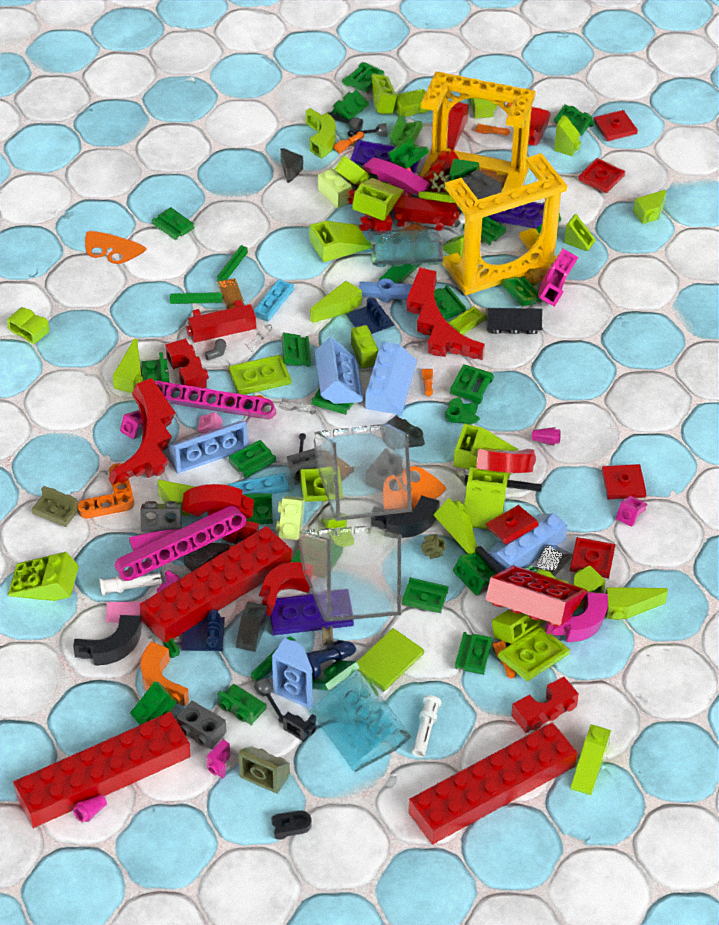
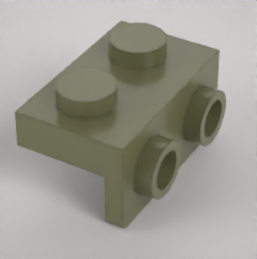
(56, 506)

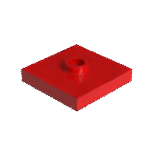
(615, 125)
(601, 175)
(623, 481)
(512, 524)
(593, 553)

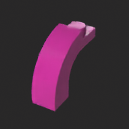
(552, 284)
(585, 625)

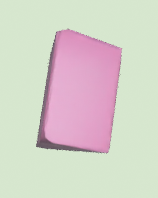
(209, 422)

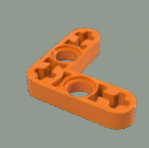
(119, 495)

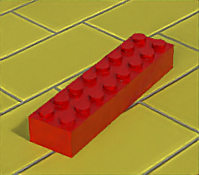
(214, 584)
(102, 769)
(492, 783)

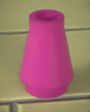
(548, 436)
(89, 808)

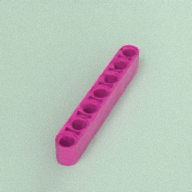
(220, 403)
(170, 543)

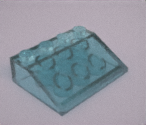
(405, 247)
(360, 722)

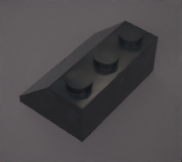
(514, 320)

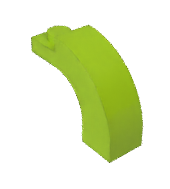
(322, 142)

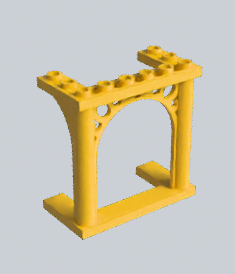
(518, 118)
(541, 246)

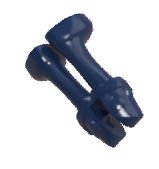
(337, 651)

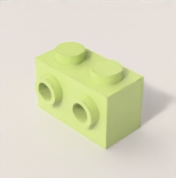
(334, 187)
(291, 517)

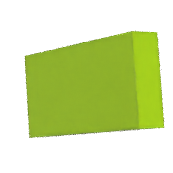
(467, 320)

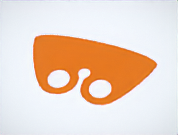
(125, 247)
(426, 486)

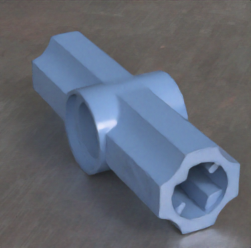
(385, 290)

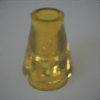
(536, 275)

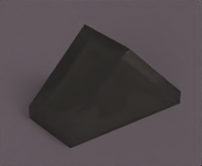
(291, 163)
(553, 559)

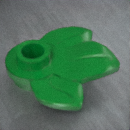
(461, 412)

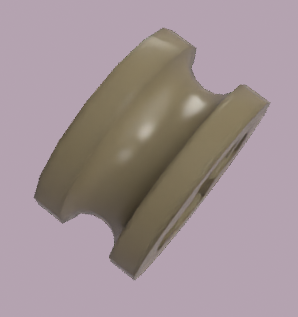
(327, 635)

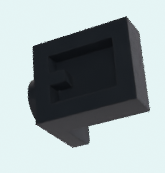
(298, 727)

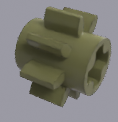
(435, 181)
(433, 546)

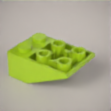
(376, 198)
(336, 239)
(471, 440)
(485, 495)
(45, 578)

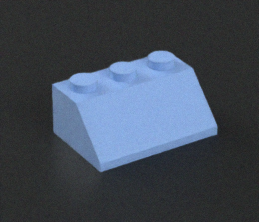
(292, 673)

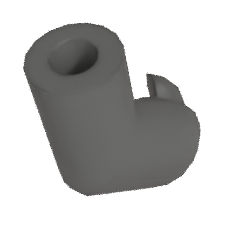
(219, 349)

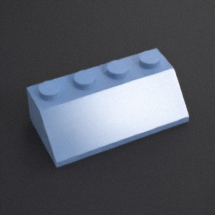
(338, 373)
(390, 379)
(208, 446)
(530, 546)

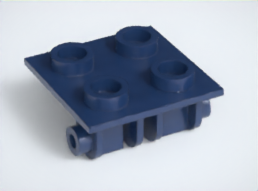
(370, 315)
(205, 635)

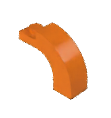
(152, 665)

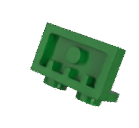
(580, 120)
(407, 153)
(156, 369)
(262, 508)
(473, 572)
(241, 704)

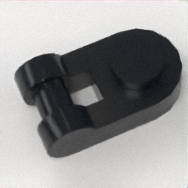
(299, 822)

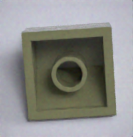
(263, 768)

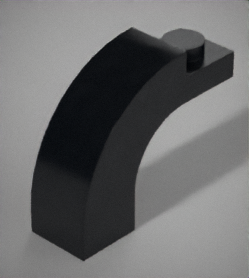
(410, 523)
(114, 647)

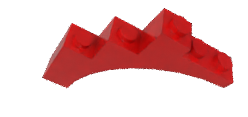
(431, 322)
(156, 416)

